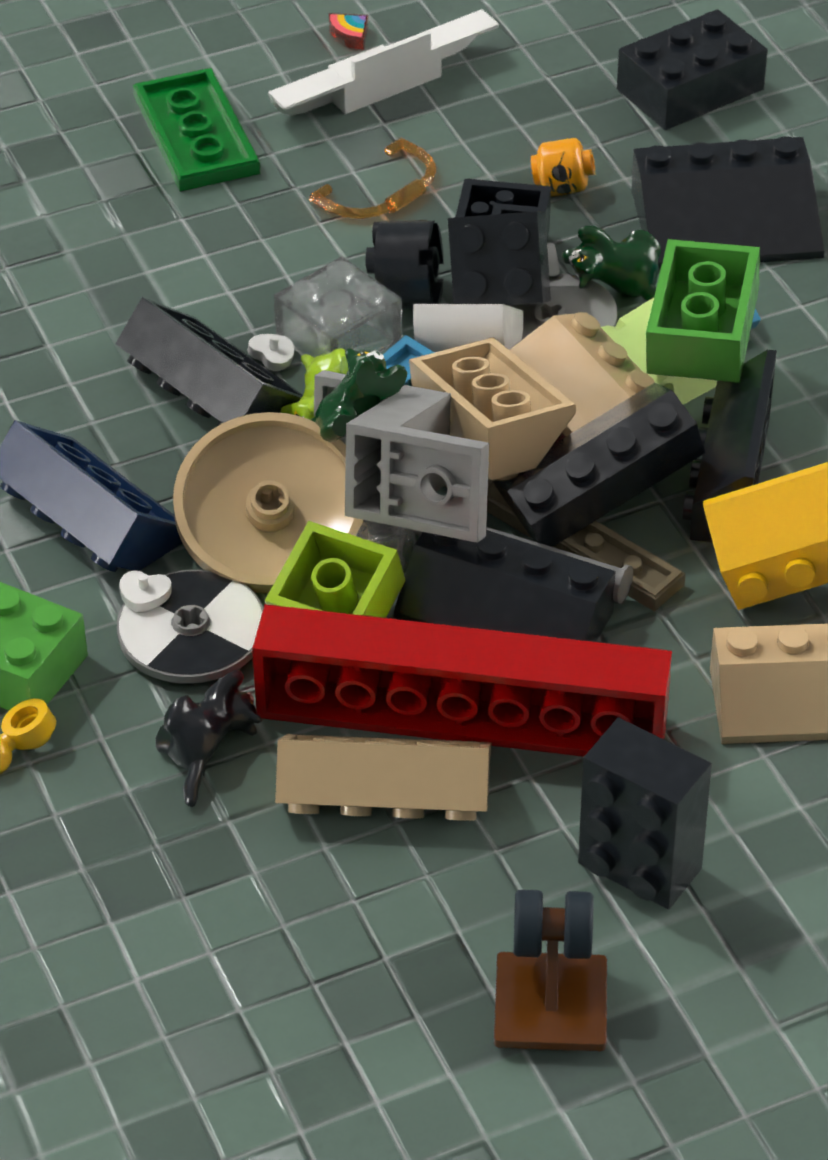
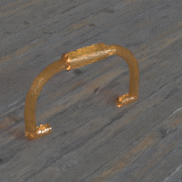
(391, 203)

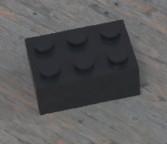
(691, 69)
(643, 812)

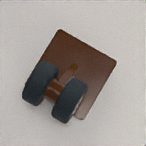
(551, 996)

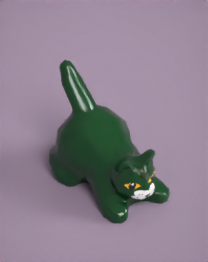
(624, 266)
(361, 389)

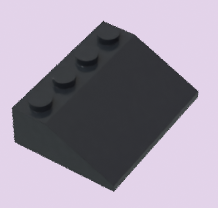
(731, 195)

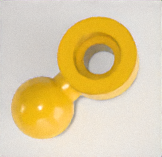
(25, 727)

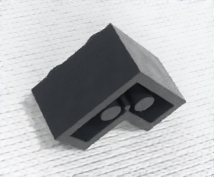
(496, 197)

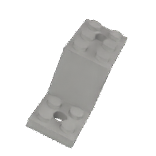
(406, 454)

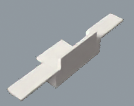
(382, 70)

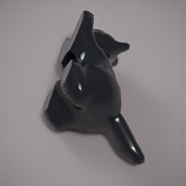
(196, 729)

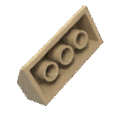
(582, 365)
(496, 402)
(771, 683)
(383, 774)

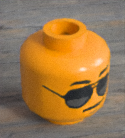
(563, 166)

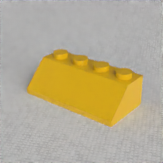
(772, 536)

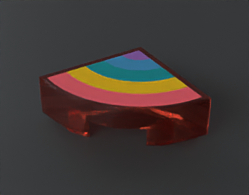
(350, 28)

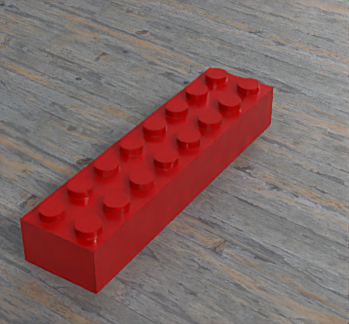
(453, 681)

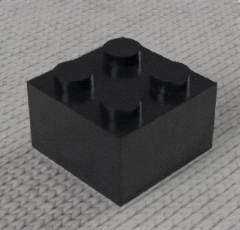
(499, 259)

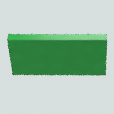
(196, 129)

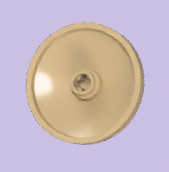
(254, 490)

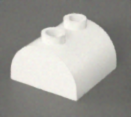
(455, 325)

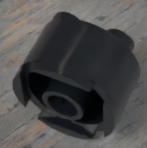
(407, 260)

